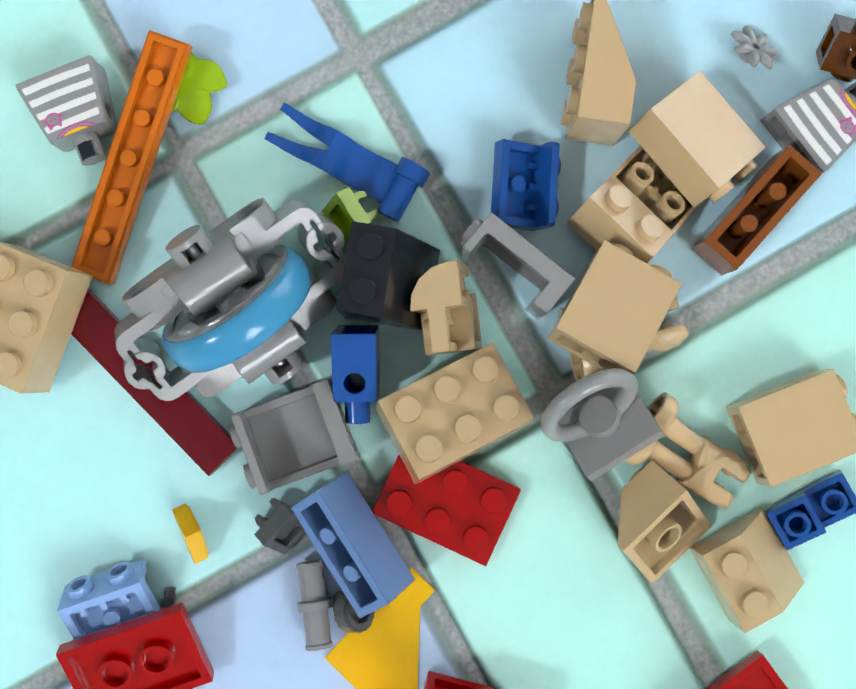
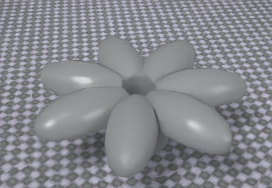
(753, 48)

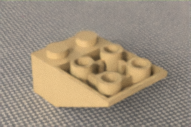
(601, 78)
(633, 208)

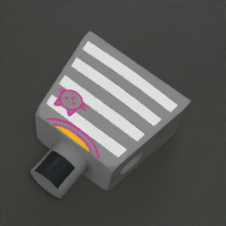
(73, 107)
(816, 123)

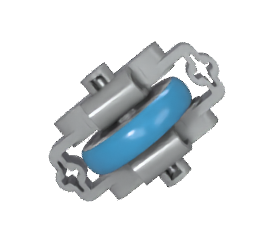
(231, 302)

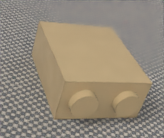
(698, 140)
(615, 309)
(795, 426)

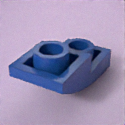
(812, 509)

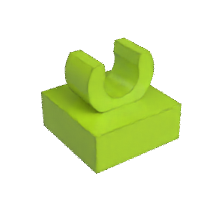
(345, 208)

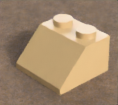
(749, 570)

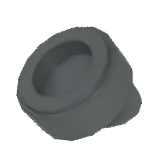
(347, 617)

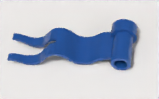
(356, 166)

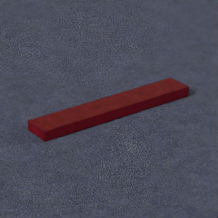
(181, 418)

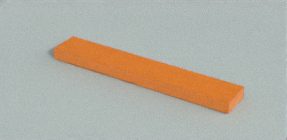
(131, 156)

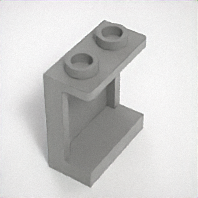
(521, 257)
(293, 437)

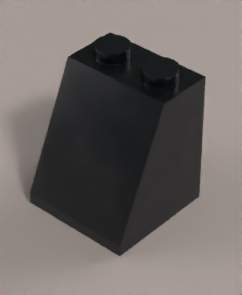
(381, 275)

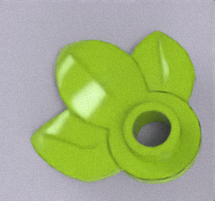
(194, 95)

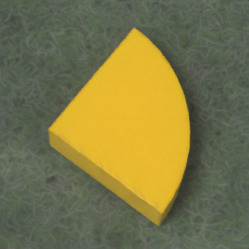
(191, 533)

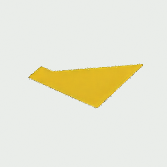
(389, 649)

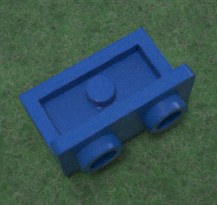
(526, 184)

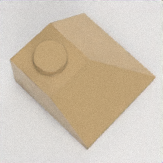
(657, 521)

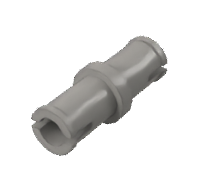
(314, 605)

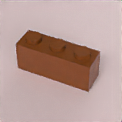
(756, 210)

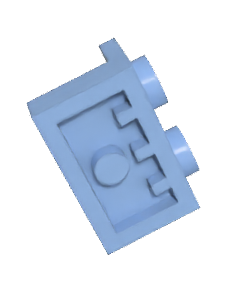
(107, 599)

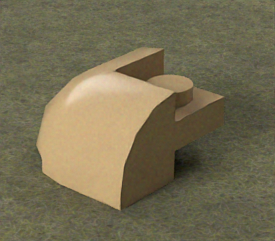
(447, 310)

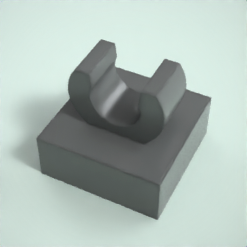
(281, 529)

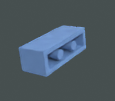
(353, 545)

